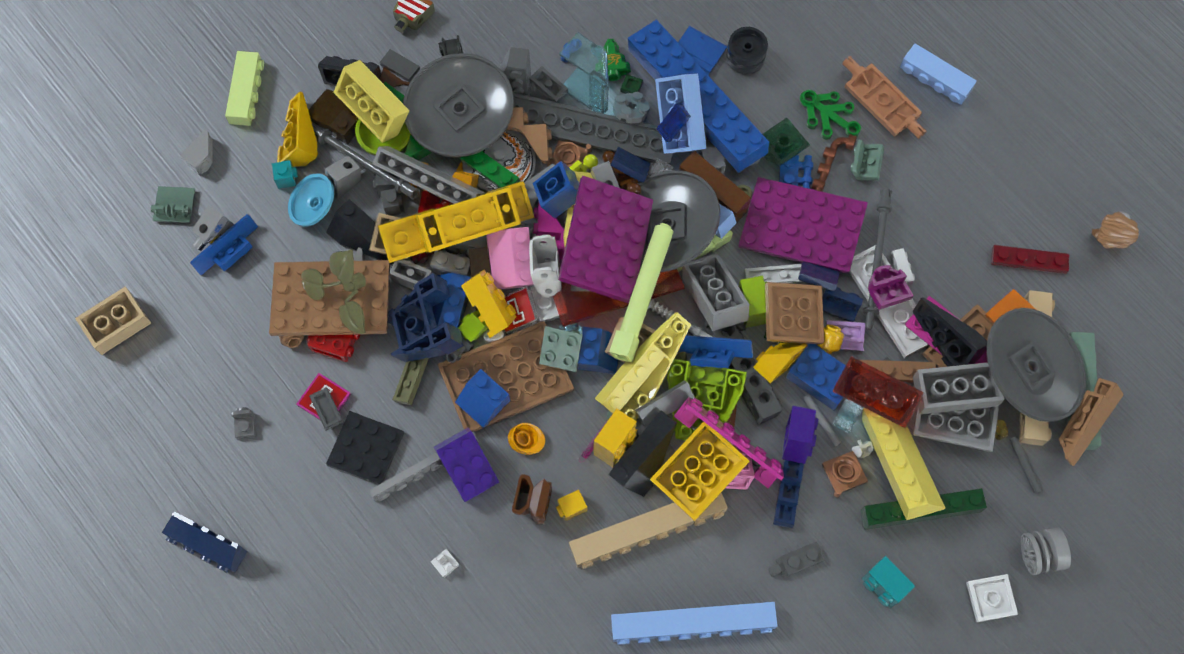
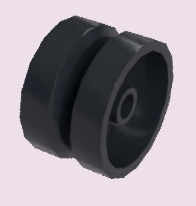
(747, 50)

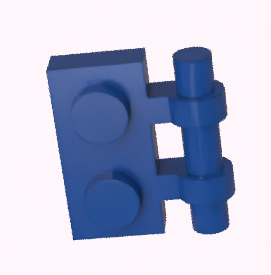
(789, 171)

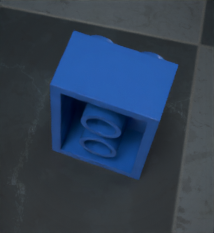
(817, 375)

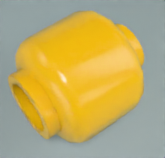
(832, 339)

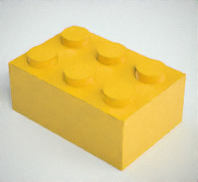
(615, 438)

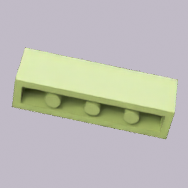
(244, 88)

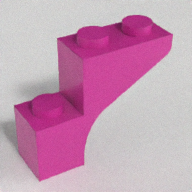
(548, 225)

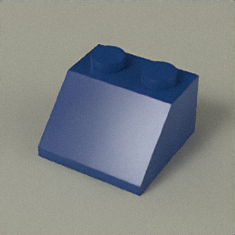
(592, 351)
(482, 398)

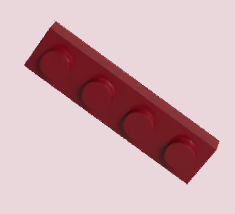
(1030, 259)

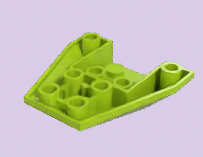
(712, 386)

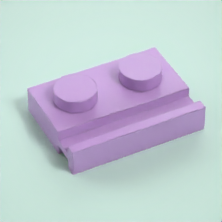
(853, 334)

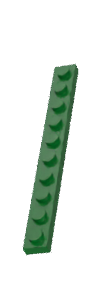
(480, 161)

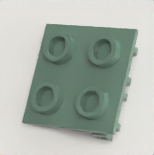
(173, 204)
(561, 348)

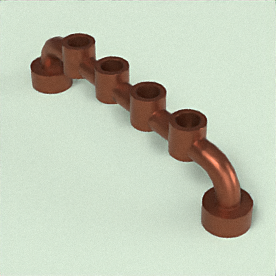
(829, 154)

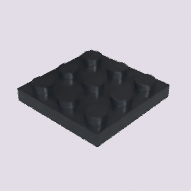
(365, 448)

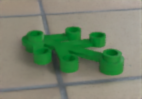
(828, 112)

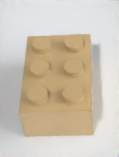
(113, 320)

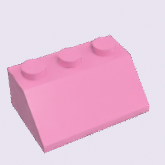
(510, 258)

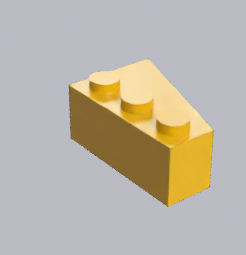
(489, 302)

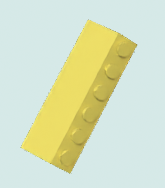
(903, 466)

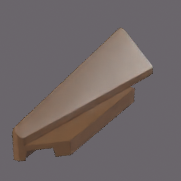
(1089, 418)

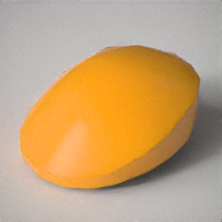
(526, 439)

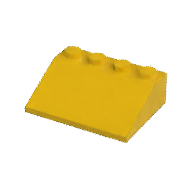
(699, 470)

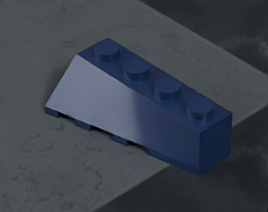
(205, 542)

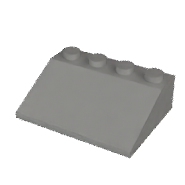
(963, 427)

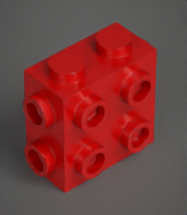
(333, 346)

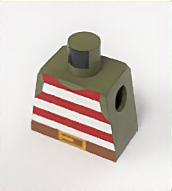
(412, 13)

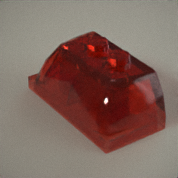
(878, 392)

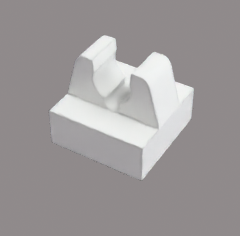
(444, 563)

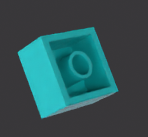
(887, 583)

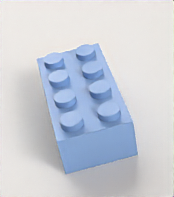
(687, 91)

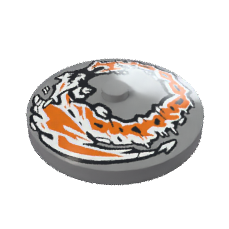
(513, 153)

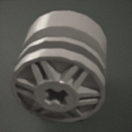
(1045, 551)

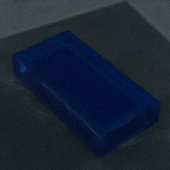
(673, 122)

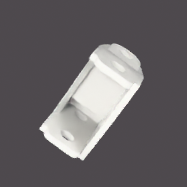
(543, 271)

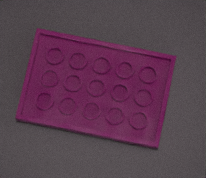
(803, 225)
(605, 239)

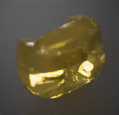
(1001, 430)

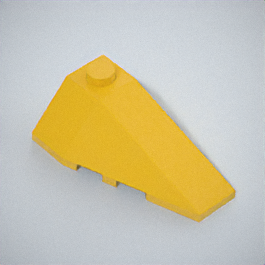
(299, 136)

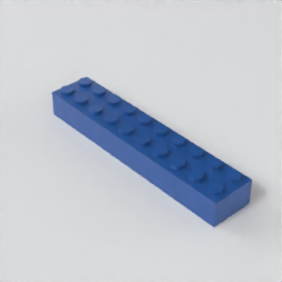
(723, 121)

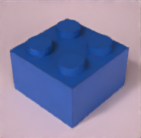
(557, 189)

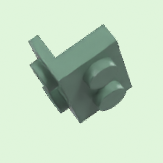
(867, 161)

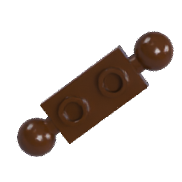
(624, 180)

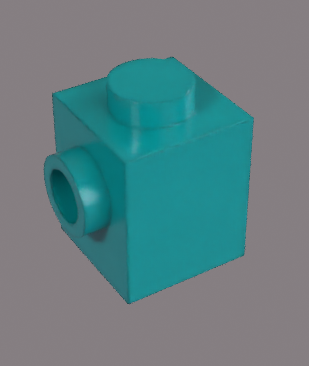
(284, 174)

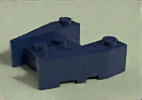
(416, 325)

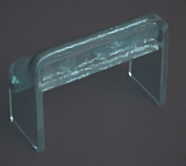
(590, 80)

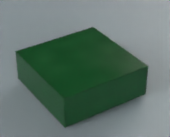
(631, 84)

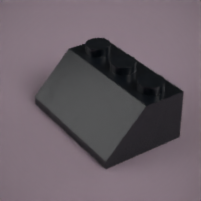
(332, 67)

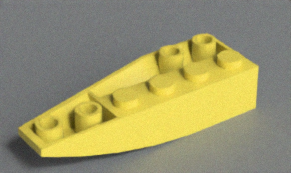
(640, 381)

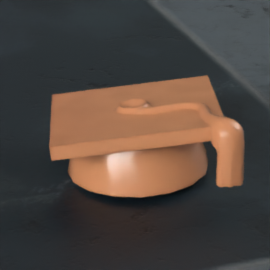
(569, 153)
(844, 473)

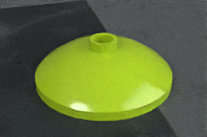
(370, 142)

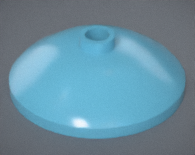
(311, 200)

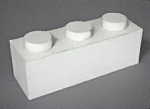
(900, 261)

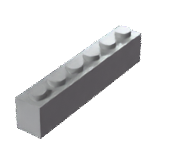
(424, 175)

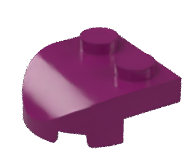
(888, 287)

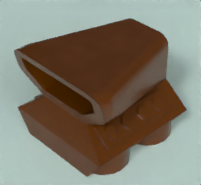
(532, 499)

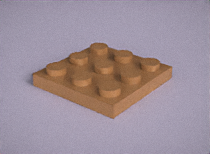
(794, 313)

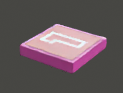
(320, 382)

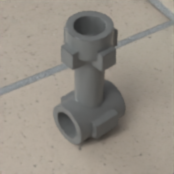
(452, 357)

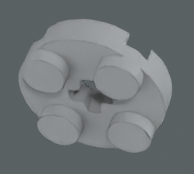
(622, 108)

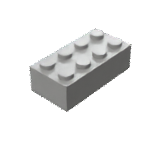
(715, 292)
(957, 388)

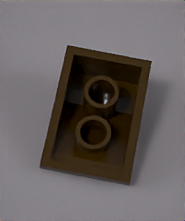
(334, 115)

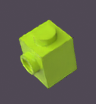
(472, 327)

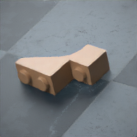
(536, 134)

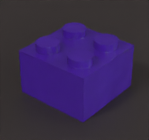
(800, 435)

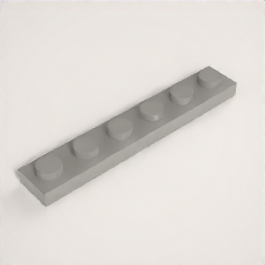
(400, 480)

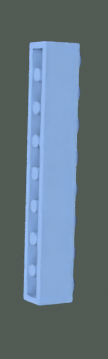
(693, 621)

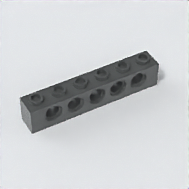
(761, 411)

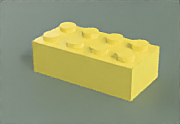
(371, 101)

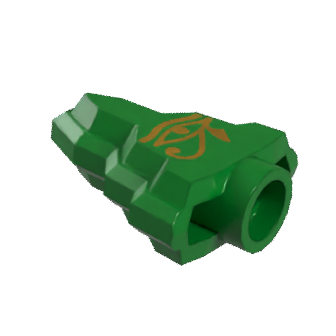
(616, 61)

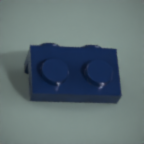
(841, 304)

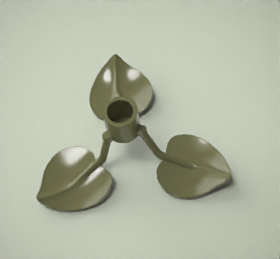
(343, 267)

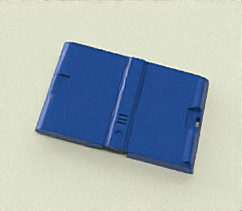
(702, 48)

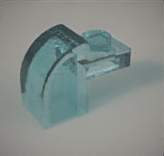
(847, 415)

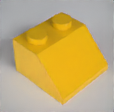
(778, 359)

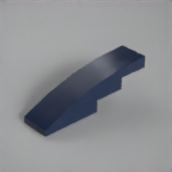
(788, 494)

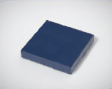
(630, 164)
(819, 275)

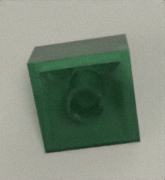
(784, 142)

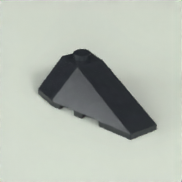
(353, 229)
(952, 337)
(645, 456)

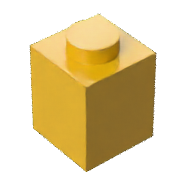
(571, 505)

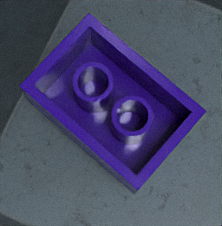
(466, 464)

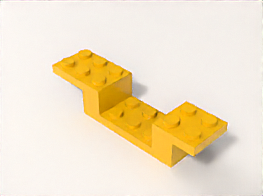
(456, 222)

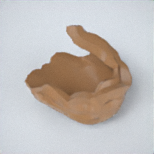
(1116, 231)

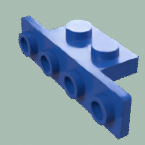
(227, 247)
(715, 351)

